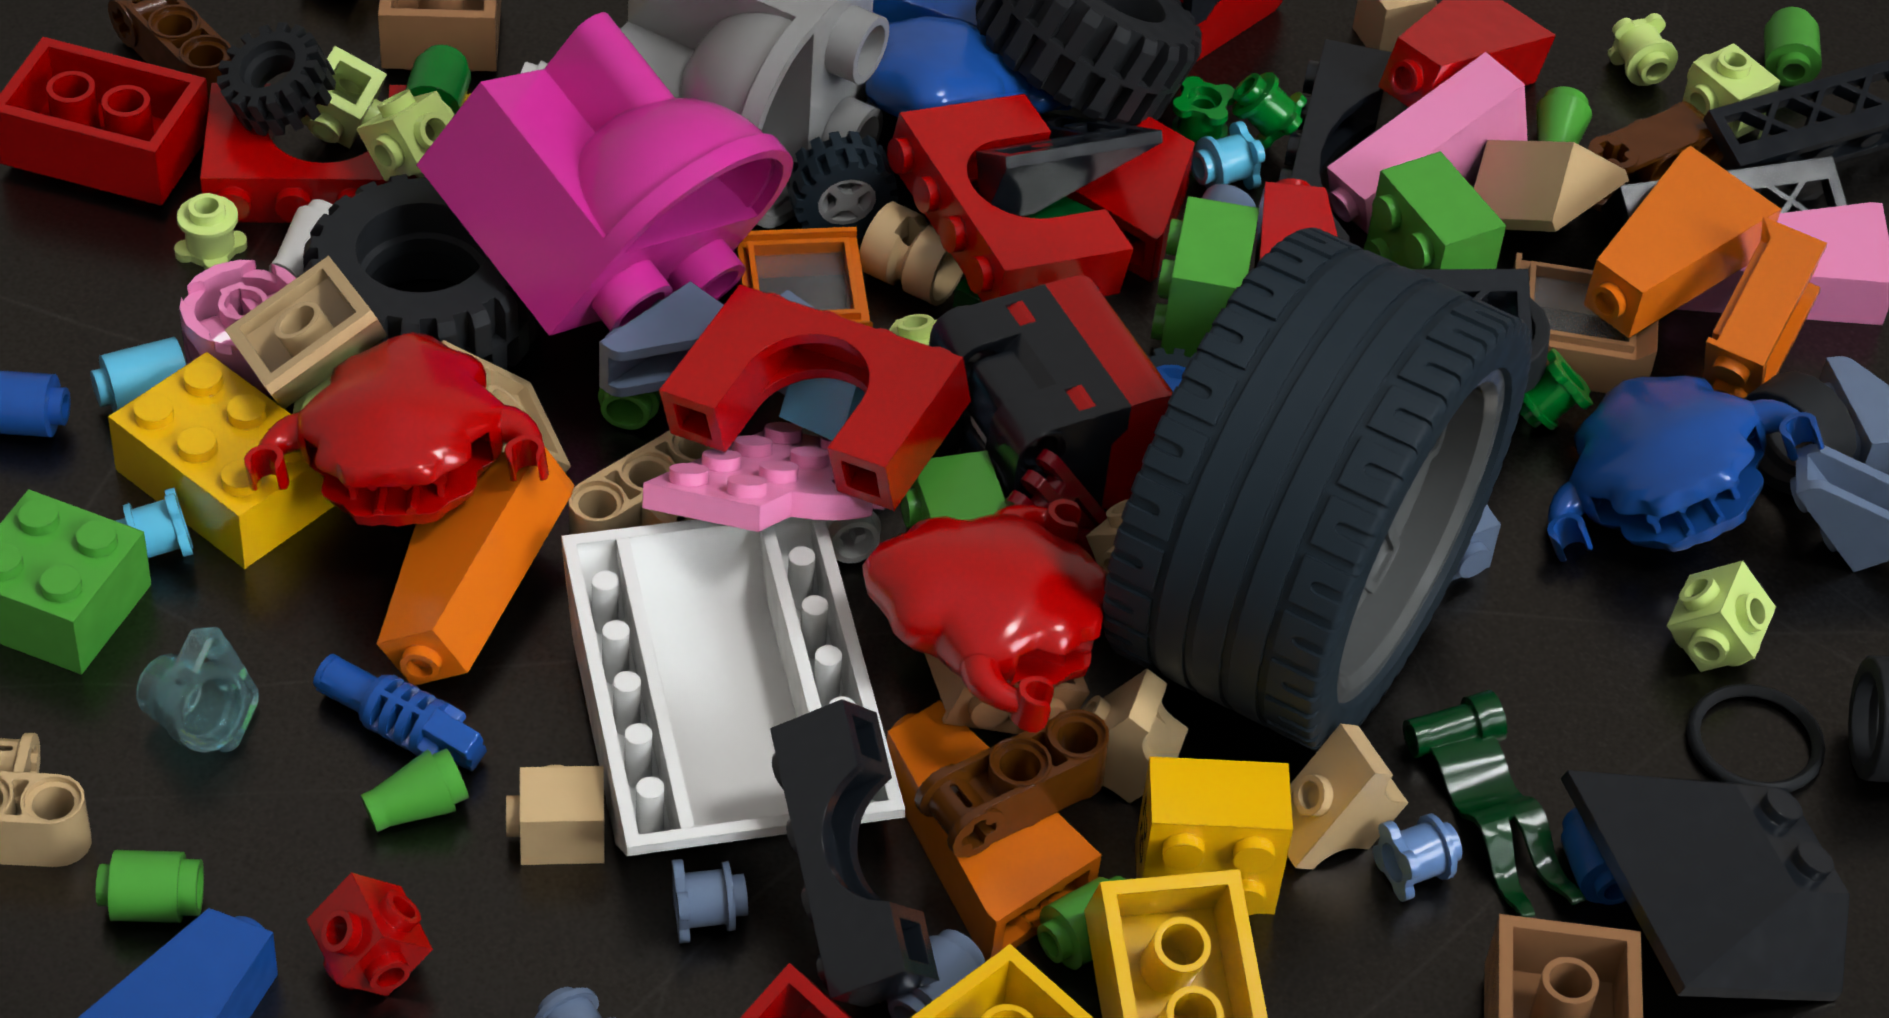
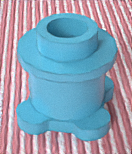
(1229, 158)
(162, 525)

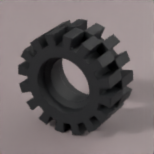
(262, 60)

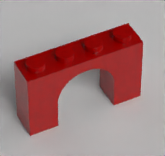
(263, 178)
(993, 248)
(772, 342)

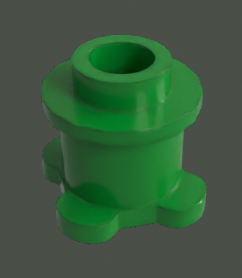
(1268, 107)
(1202, 109)
(1555, 393)

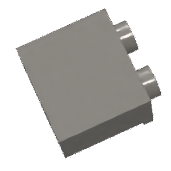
(777, 62)

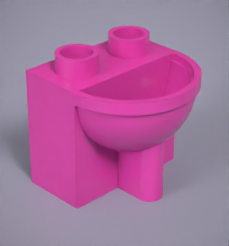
(603, 183)

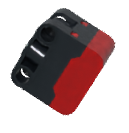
(1054, 376)

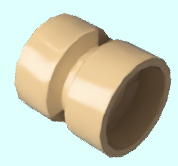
(909, 251)

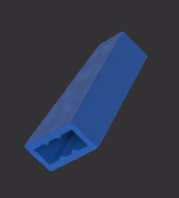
(206, 971)

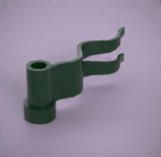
(1483, 792)

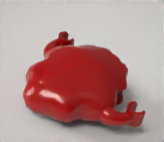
(401, 434)
(996, 601)

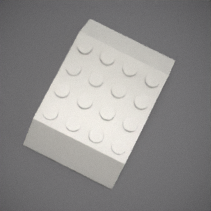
(691, 655)

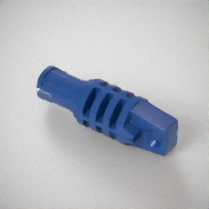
(400, 711)

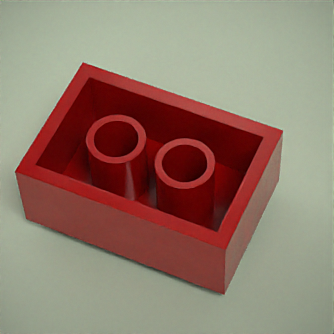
(102, 120)

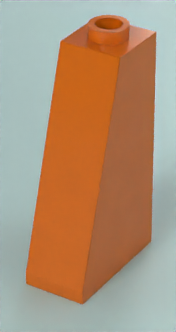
(1677, 243)
(468, 569)
(1013, 878)

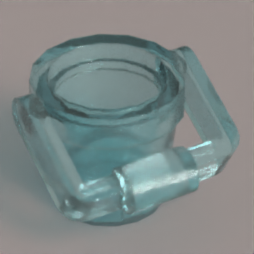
(197, 701)

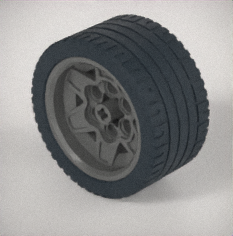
(1314, 485)

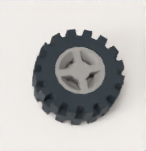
(841, 182)

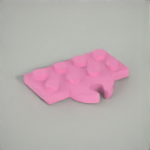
(757, 483)

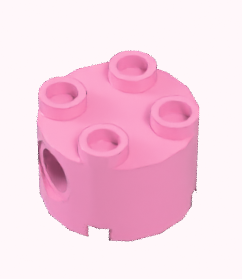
(220, 299)

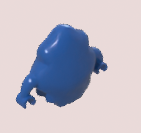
(944, 64)
(1670, 463)

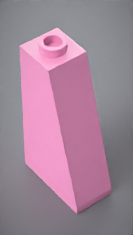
(1454, 118)
(1850, 272)

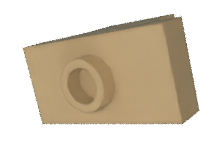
(1137, 730)
(1341, 799)

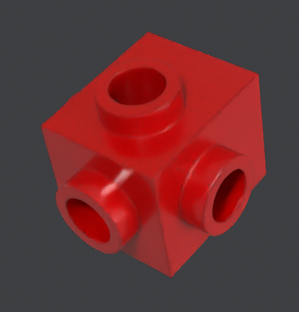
(369, 935)

